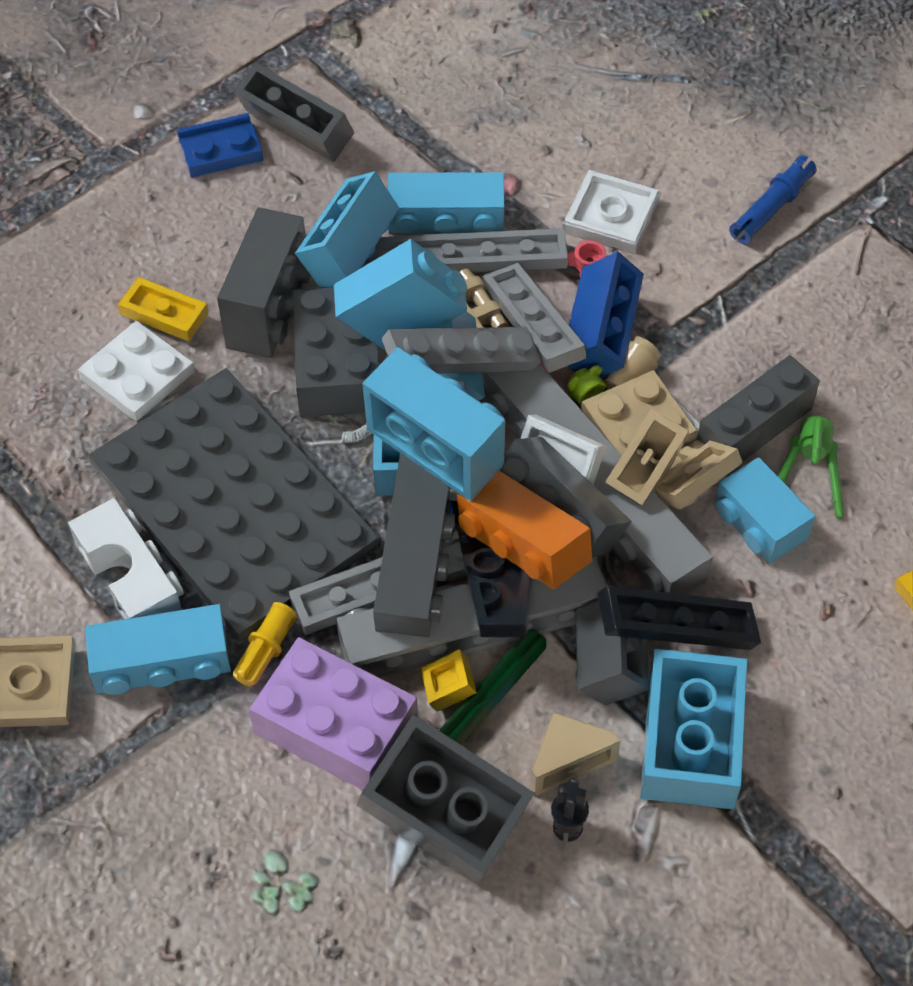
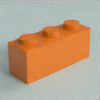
(527, 530)

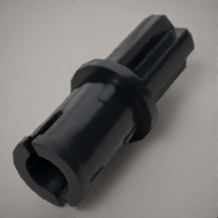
(569, 811)

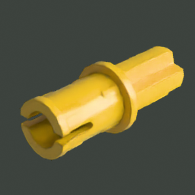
(264, 644)

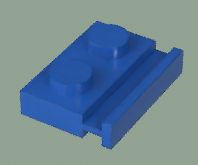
(219, 145)

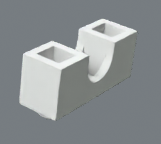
(110, 540)

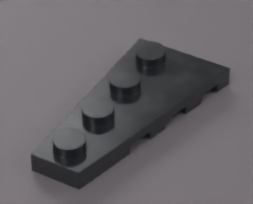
(496, 586)

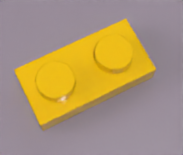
(163, 308)

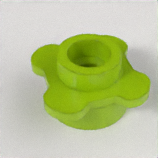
(585, 384)

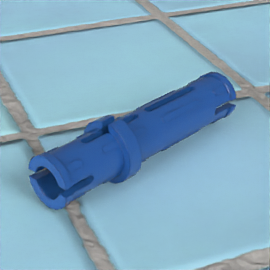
(782, 189)

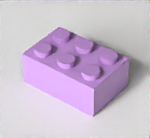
(331, 713)

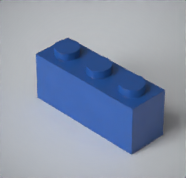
(606, 312)

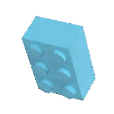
(434, 423)
(694, 729)

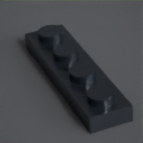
(678, 618)

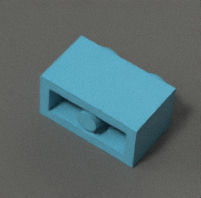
(763, 510)

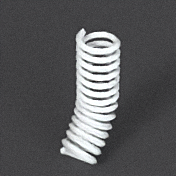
(351, 436)

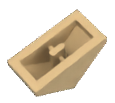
(648, 457)
(570, 752)

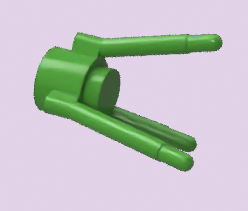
(815, 444)

